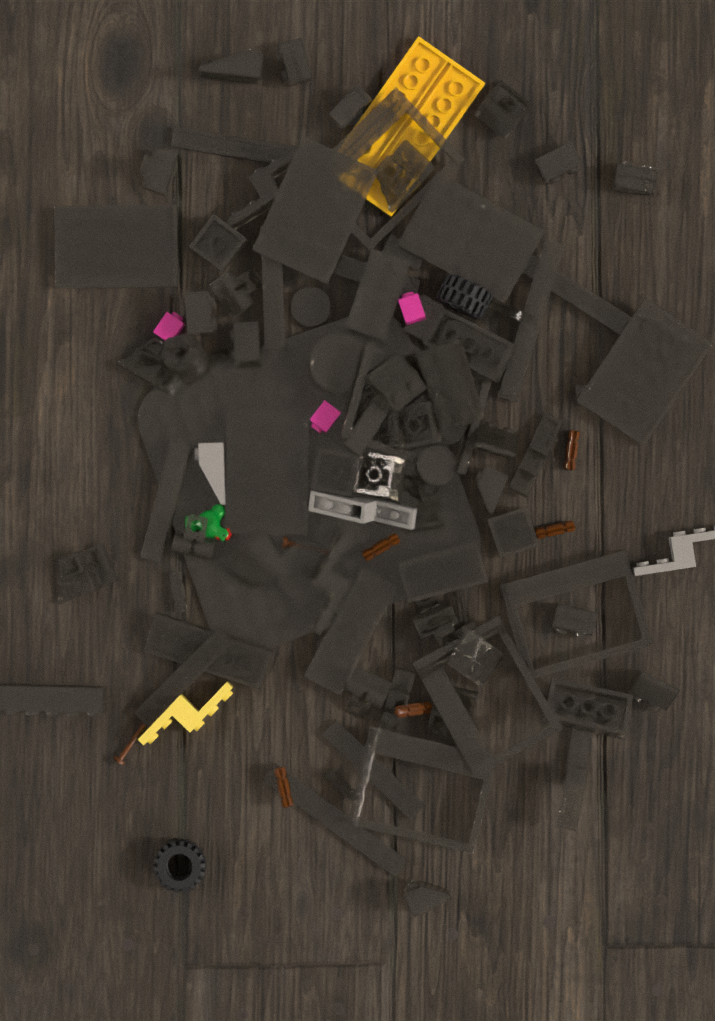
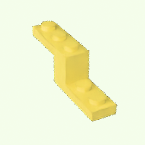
(186, 714)

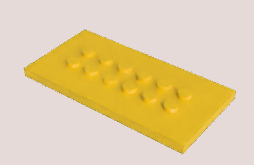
(438, 91)

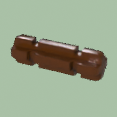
(571, 450)
(555, 529)
(381, 546)
(413, 709)
(283, 787)

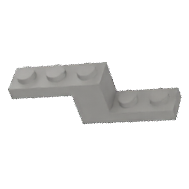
(362, 509)
(681, 553)

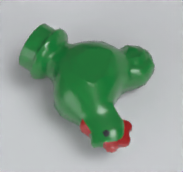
(213, 528)

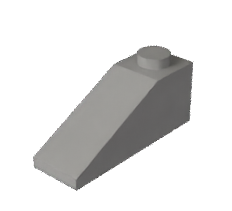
(212, 462)

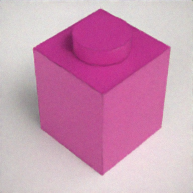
(411, 308)
(169, 326)
(324, 417)

